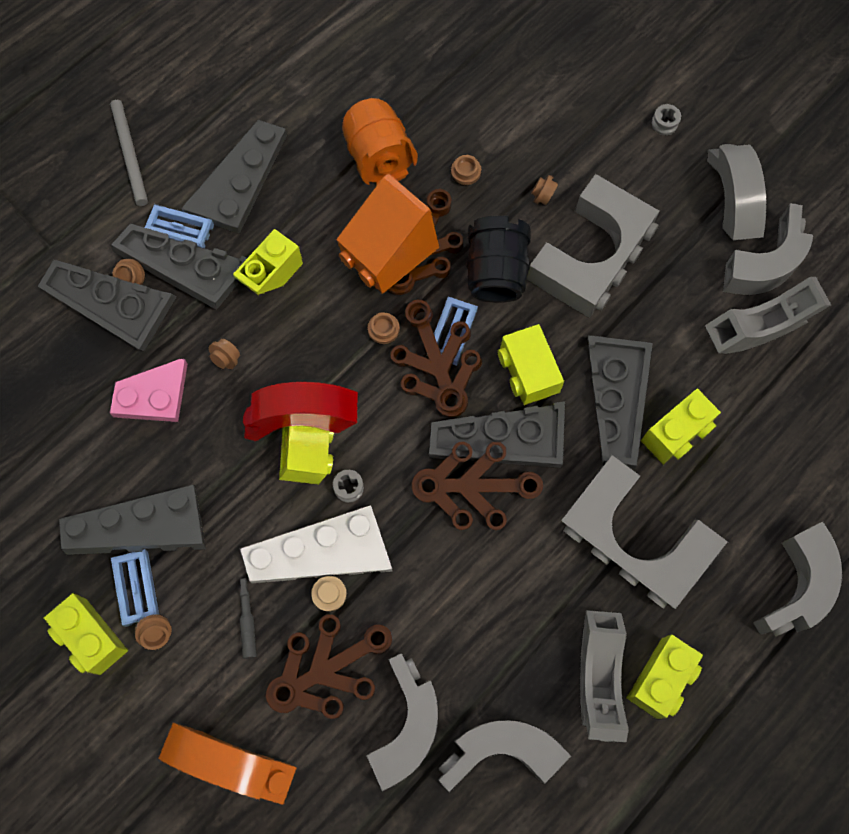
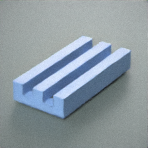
(201, 235)
(461, 306)
(130, 558)

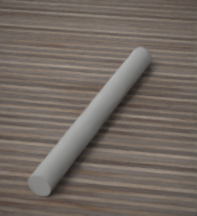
(129, 153)

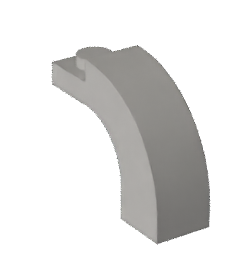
(743, 190)
(760, 272)
(754, 326)
(818, 582)
(601, 676)
(523, 741)
(410, 748)

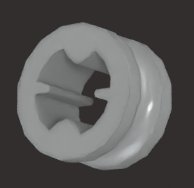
(666, 111)
(354, 478)

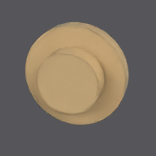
(329, 593)

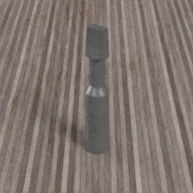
(247, 624)

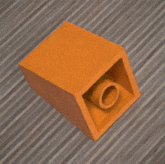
(388, 235)

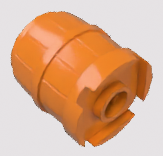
(378, 141)

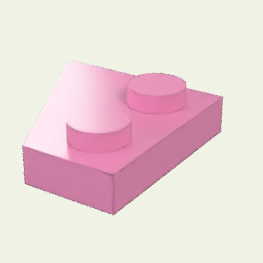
(151, 394)

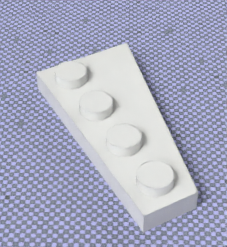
(328, 548)

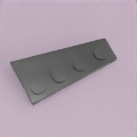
(238, 179)
(186, 266)
(115, 304)
(619, 390)
(530, 436)
(153, 521)

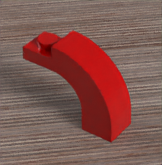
(300, 404)

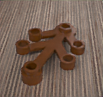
(435, 197)
(437, 364)
(470, 485)
(324, 670)

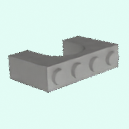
(586, 284)
(667, 576)

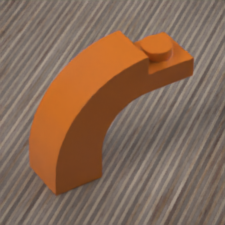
(226, 764)

